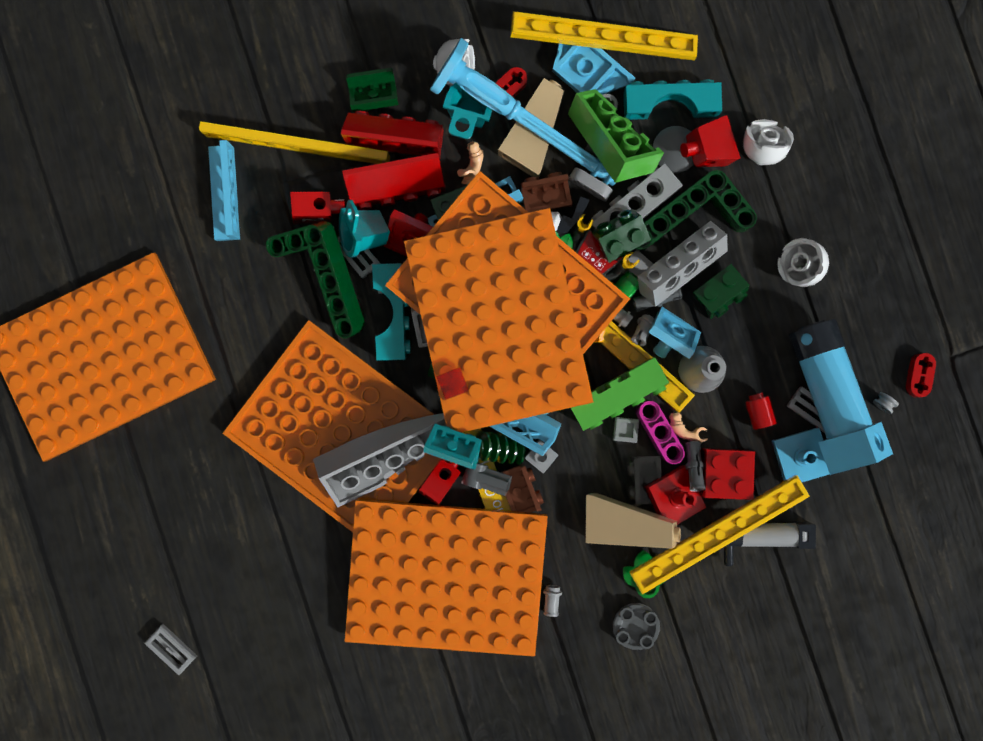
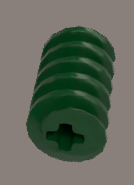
(500, 447)

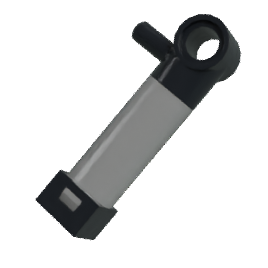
(794, 534)

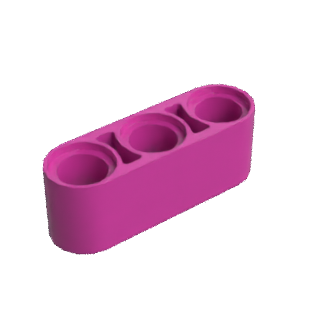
(669, 439)

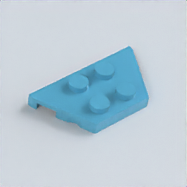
(589, 69)

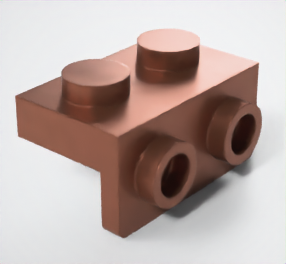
(546, 192)
(521, 491)

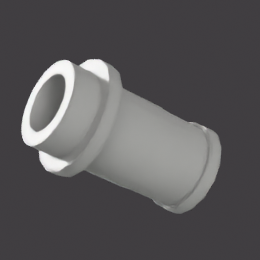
(623, 318)
(642, 329)
(551, 605)

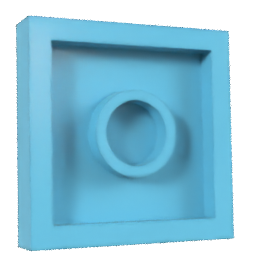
(674, 334)
(801, 455)

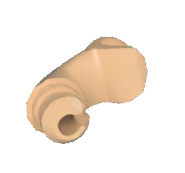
(475, 164)
(680, 430)

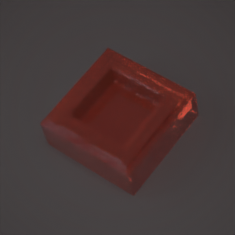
(452, 383)

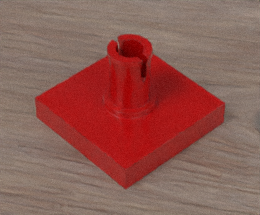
(405, 228)
(673, 497)

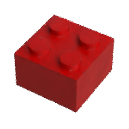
(728, 473)

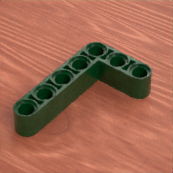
(706, 193)
(326, 272)

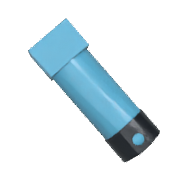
(838, 399)

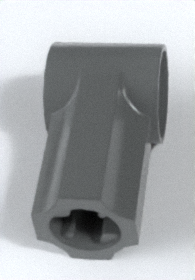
(487, 479)

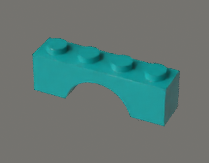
(701, 98)
(392, 342)

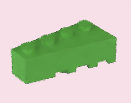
(612, 138)
(621, 392)

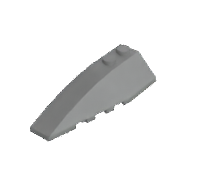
(372, 458)

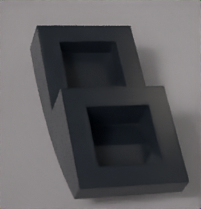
(567, 223)

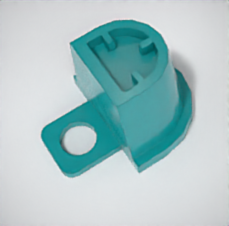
(465, 109)
(361, 229)

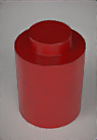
(760, 411)

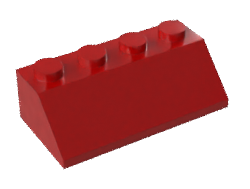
(392, 134)
(395, 181)

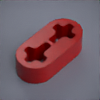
(506, 80)
(920, 375)

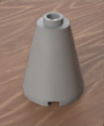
(703, 370)

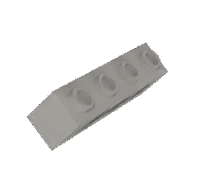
(662, 179)
(683, 263)

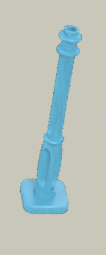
(503, 103)

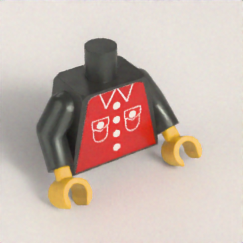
(589, 249)

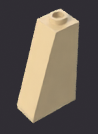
(523, 146)
(626, 525)

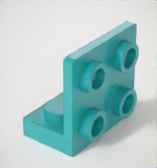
(453, 446)

